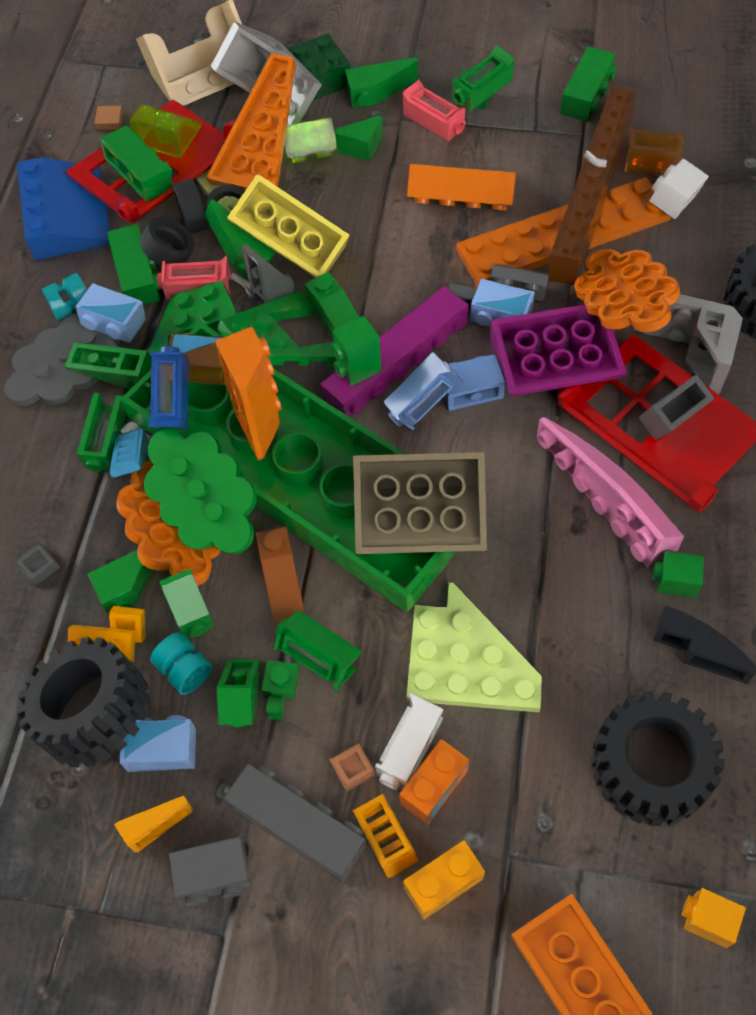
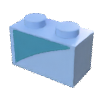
(499, 301)
(110, 313)
(160, 745)

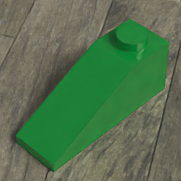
(377, 82)
(233, 238)
(329, 302)
(109, 364)

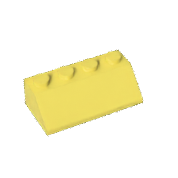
(289, 227)

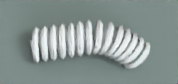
(599, 161)

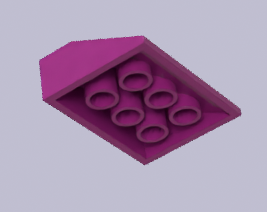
(554, 350)

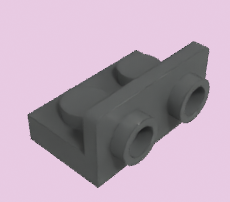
(521, 278)

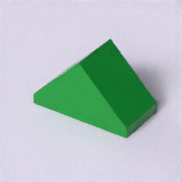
(360, 138)

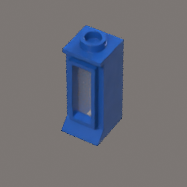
(169, 389)

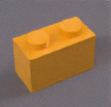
(443, 879)

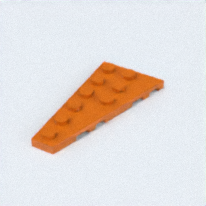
(260, 130)

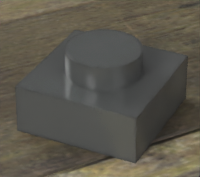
(463, 290)

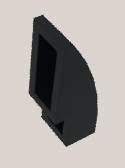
(703, 646)

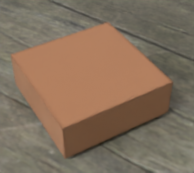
(108, 117)
(352, 767)

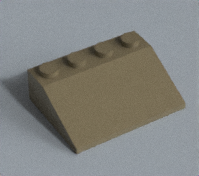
(420, 503)

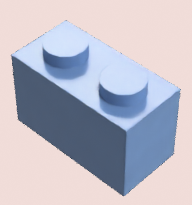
(481, 383)

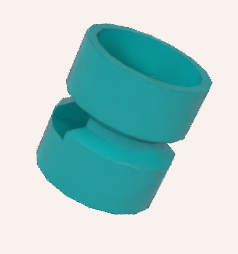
(72, 287)
(177, 660)

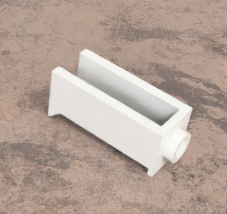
(409, 743)

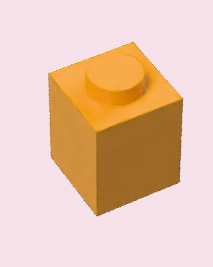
(713, 917)

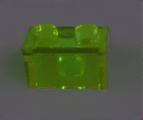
(164, 130)
(308, 139)

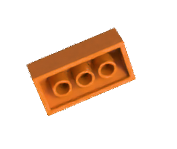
(461, 184)
(251, 387)

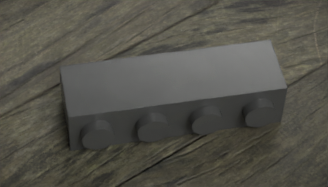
(296, 822)

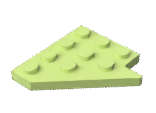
(467, 661)

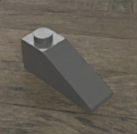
(264, 278)

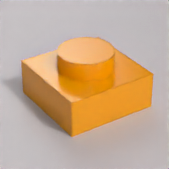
(129, 619)

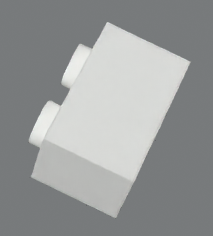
(677, 187)

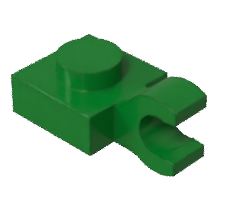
(279, 683)

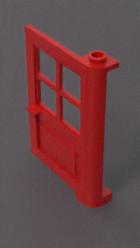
(193, 163)
(689, 456)

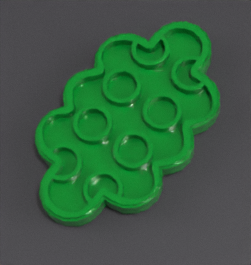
(200, 491)

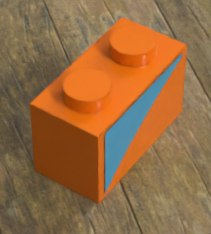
(434, 782)

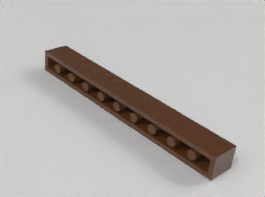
(592, 188)

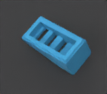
(129, 452)

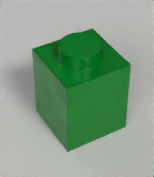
(679, 574)

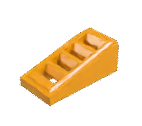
(150, 824)
(398, 854)

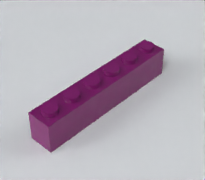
(400, 350)

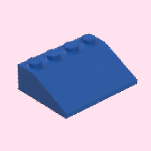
(58, 211)

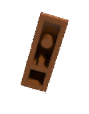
(279, 573)

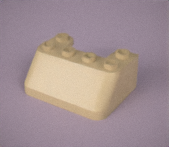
(188, 72)

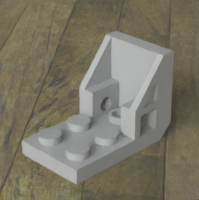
(244, 57)
(706, 326)

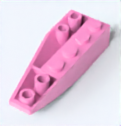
(612, 494)

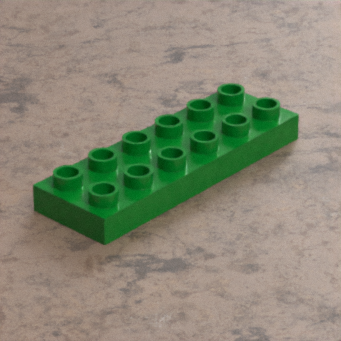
(304, 475)

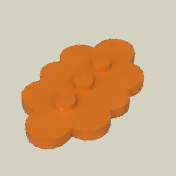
(627, 290)
(158, 542)

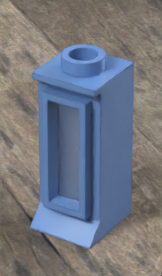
(421, 391)

